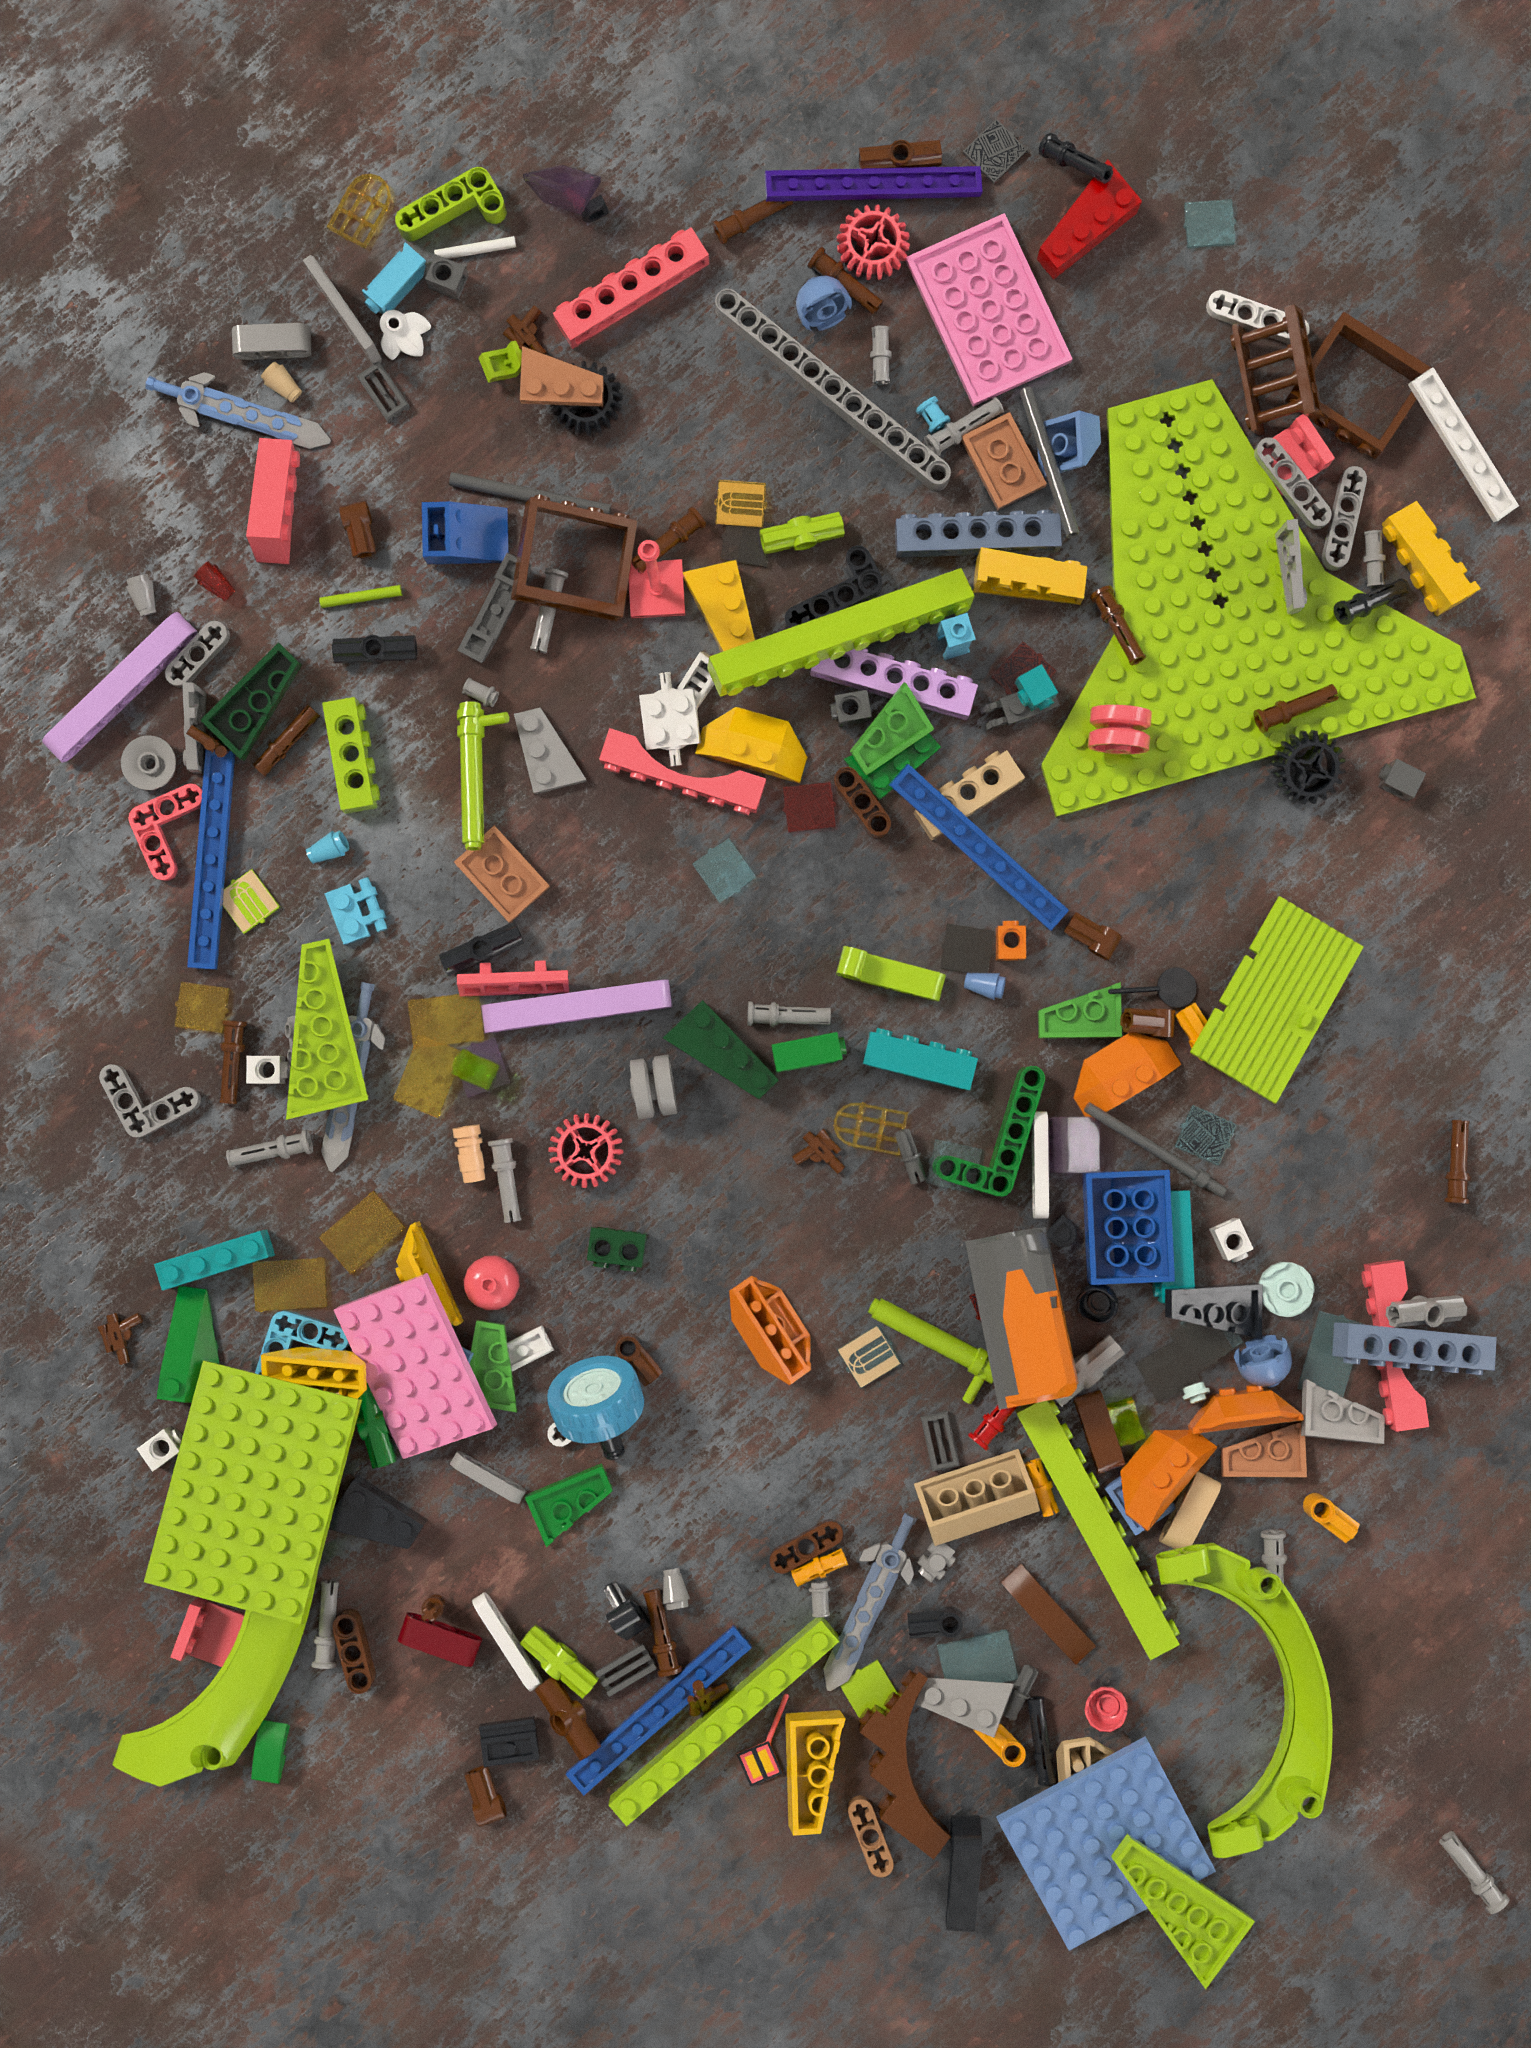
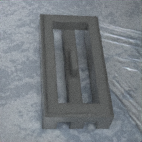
(396, 410)
(934, 1417)
(610, 1690)

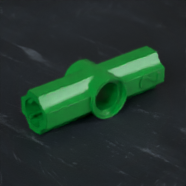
(374, 1431)

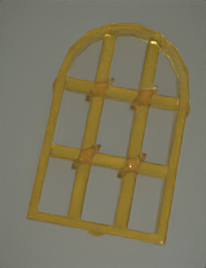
(350, 213)
(860, 1118)

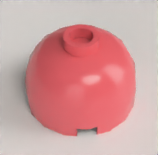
(491, 1282)

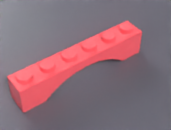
(736, 789)
(1404, 1405)

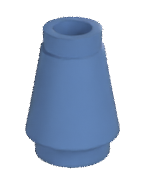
(986, 984)

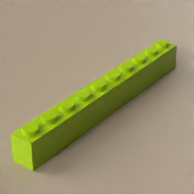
(840, 632)
(1098, 1528)
(723, 1720)

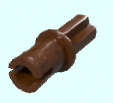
(432, 1608)

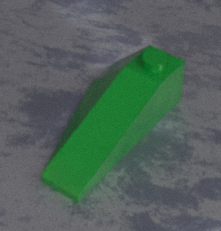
(187, 1345)

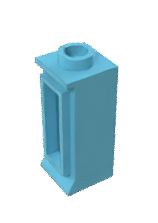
(395, 281)
(957, 634)

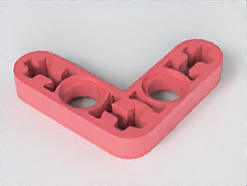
(153, 827)

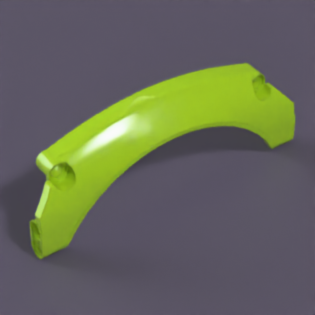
(224, 1713)

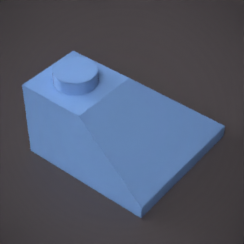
(1073, 439)

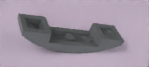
(493, 614)

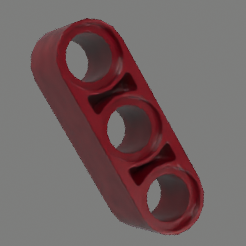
(439, 1639)

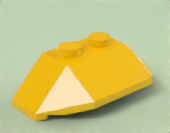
(754, 744)
(417, 1259)
(318, 1368)

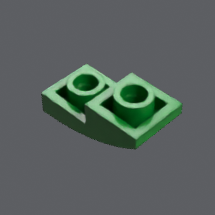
(269, 1751)

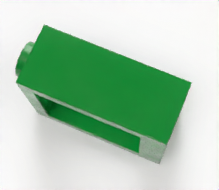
(808, 1052)

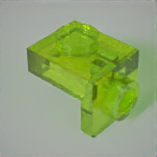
(474, 1069)
(1126, 1421)

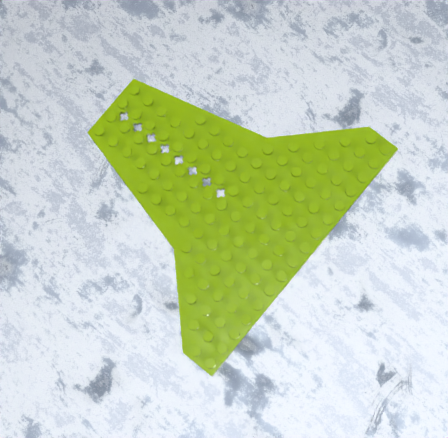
(1216, 664)

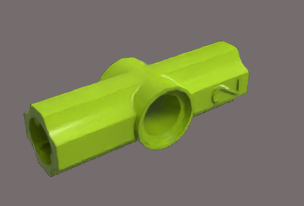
(802, 533)
(559, 1661)

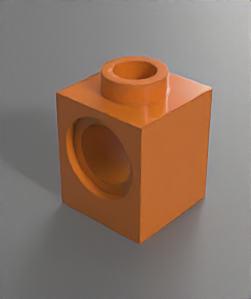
(1005, 953)

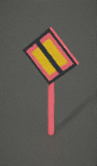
(760, 1760)

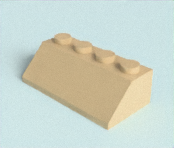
(977, 1497)

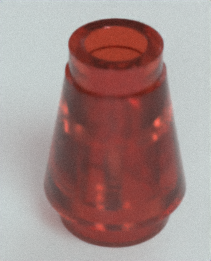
(214, 581)

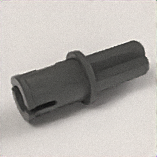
(910, 1155)
(1020, 1691)

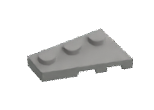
(194, 710)

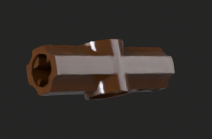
(917, 153)
(568, 1718)

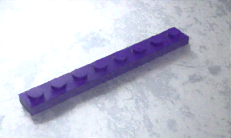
(873, 183)

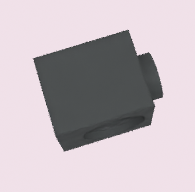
(451, 287)
(861, 701)
(1400, 779)

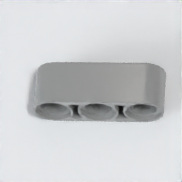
(271, 341)

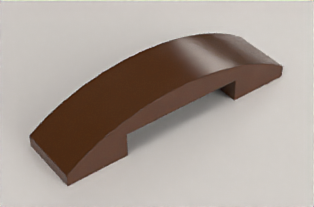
(1048, 1614)

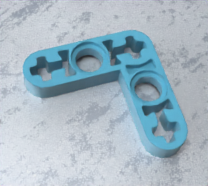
(286, 1336)

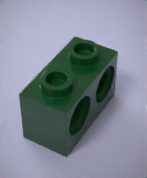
(617, 1241)

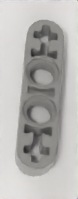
(1288, 486)
(1347, 519)

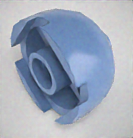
(822, 302)
(1264, 1361)

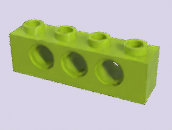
(336, 715)

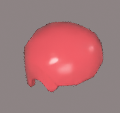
(1106, 1709)

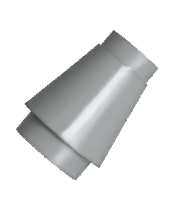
(142, 594)
(674, 1590)

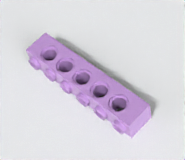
(851, 676)

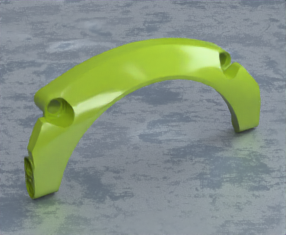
(1305, 1744)

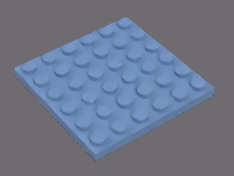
(1077, 1824)

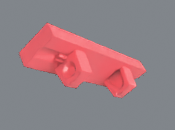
(513, 983)

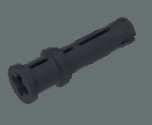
(1067, 155)
(1363, 604)

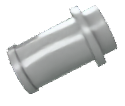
(480, 692)
(820, 1598)

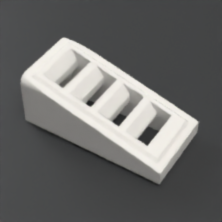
(696, 667)

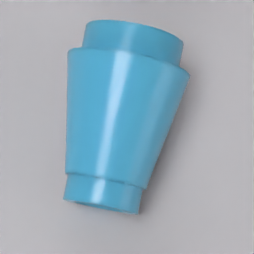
(329, 847)

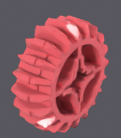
(854, 231)
(566, 1163)

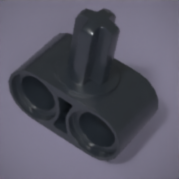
(627, 1616)

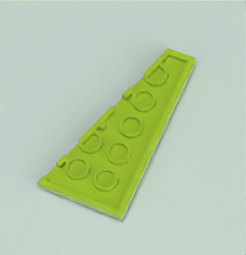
(324, 1053)
(1191, 1914)

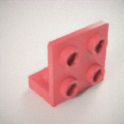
(1304, 447)
(208, 1632)

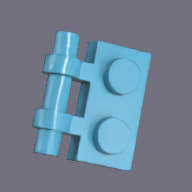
(348, 914)

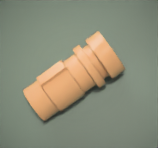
(470, 1153)

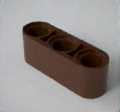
(857, 790)
(1099, 1431)
(351, 1664)

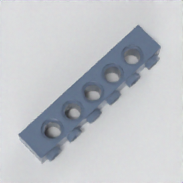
(1019, 542)
(1350, 1339)

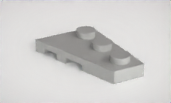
(1290, 565)
(545, 754)
(1337, 1418)
(967, 1702)

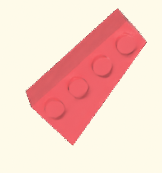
(273, 500)

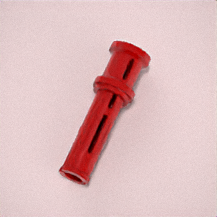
(991, 1426)

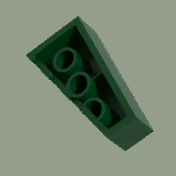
(251, 703)

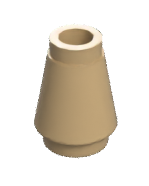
(280, 381)

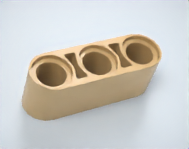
(1190, 1511)

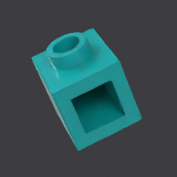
(1036, 689)

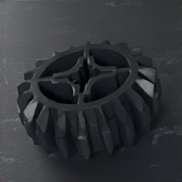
(599, 417)
(1313, 757)

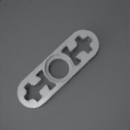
(204, 633)
(488, 1477)

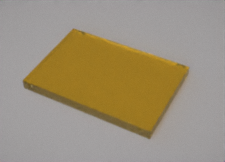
(447, 1018)
(427, 1076)
(362, 1232)
(290, 1284)

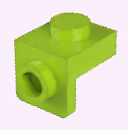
(502, 363)

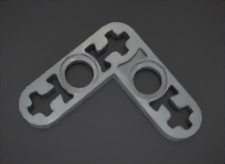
(147, 1113)

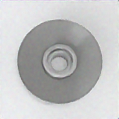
(135, 761)

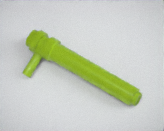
(471, 733)
(938, 1340)

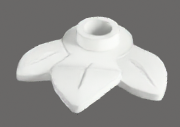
(405, 336)

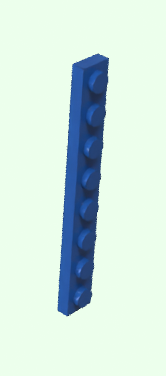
(978, 847)
(211, 861)
(658, 1710)

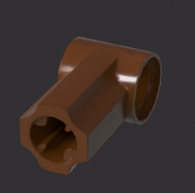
(357, 522)
(1099, 939)
(1152, 1022)
(643, 1364)
(487, 1803)

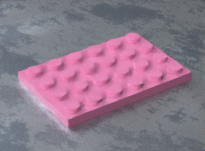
(988, 309)
(415, 1366)

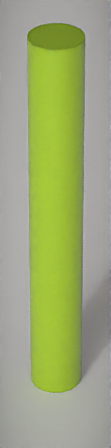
(360, 596)

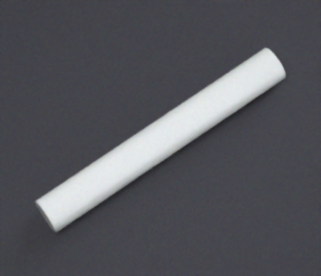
(476, 248)

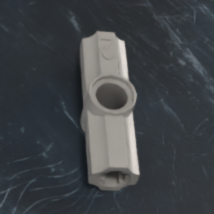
(1426, 1311)
(1093, 1363)

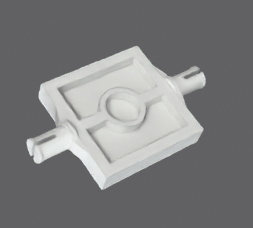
(670, 719)

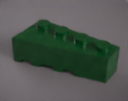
(719, 1048)

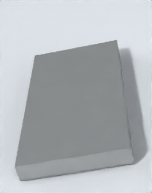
(342, 309)

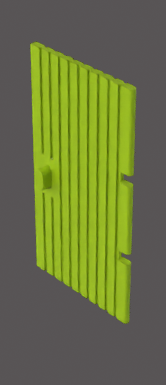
(1277, 1000)

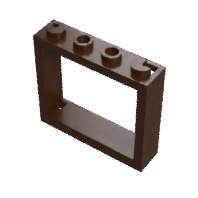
(1383, 351)
(562, 601)

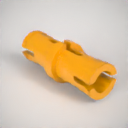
(1042, 1487)
(819, 1567)

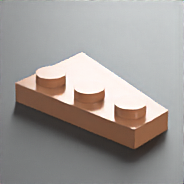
(557, 382)
(1268, 1455)

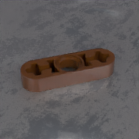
(808, 1534)

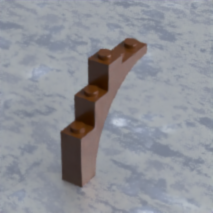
(888, 1730)

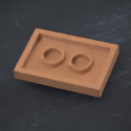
(1003, 461)
(502, 875)

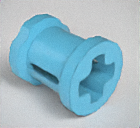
(933, 414)

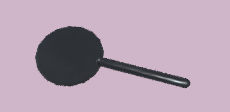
(1175, 988)

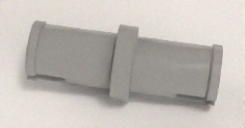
(880, 355)
(1374, 558)

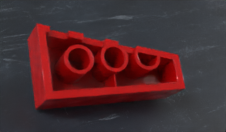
(1088, 222)

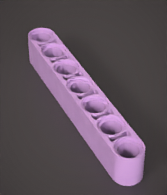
(119, 687)
(576, 1006)

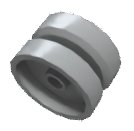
(651, 1087)

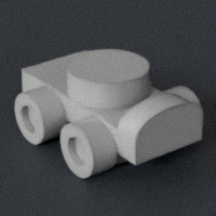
(933, 1565)

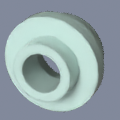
(1195, 1393)

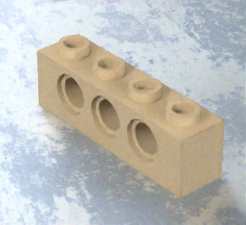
(1007, 777)

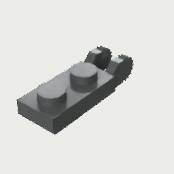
(1013, 711)

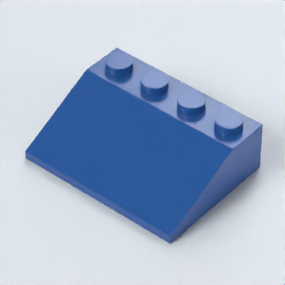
(1128, 1227)

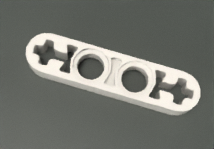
(1258, 310)
(1040, 1166)
(507, 1641)

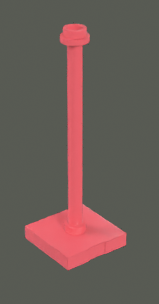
(658, 589)

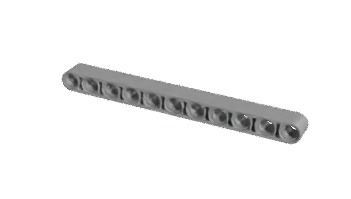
(827, 377)

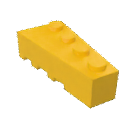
(1428, 559)
(1029, 577)
(722, 603)
(811, 1757)

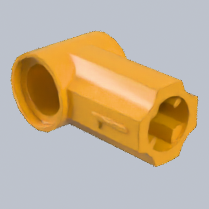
(1192, 1022)
(1331, 1517)
(1000, 1743)

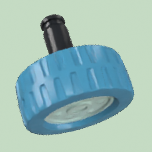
(596, 1402)

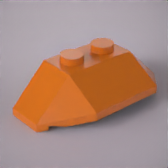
(1123, 1071)
(771, 1329)
(1242, 1409)
(1161, 1472)

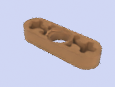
(870, 1857)

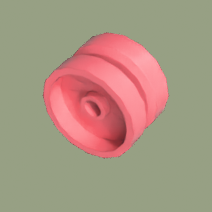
(1119, 729)

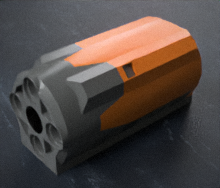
(1022, 1317)

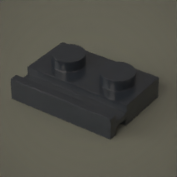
(509, 1741)

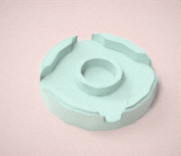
(1286, 1289)

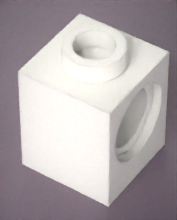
(255, 1070)
(1220, 1234)
(151, 1452)

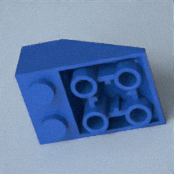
(464, 533)

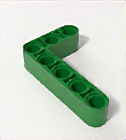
(1004, 1141)

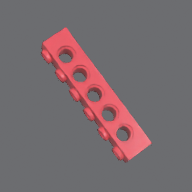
(626, 301)

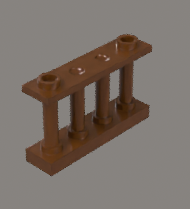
(1301, 377)

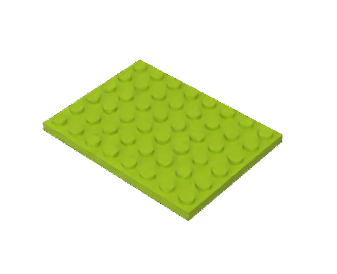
(253, 1492)

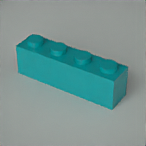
(919, 1060)
(1181, 1245)
(214, 1259)

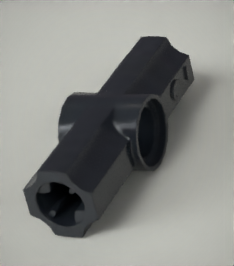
(357, 649)
(498, 942)

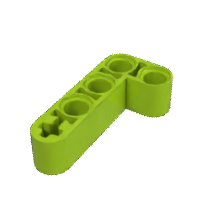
(448, 209)
(890, 974)

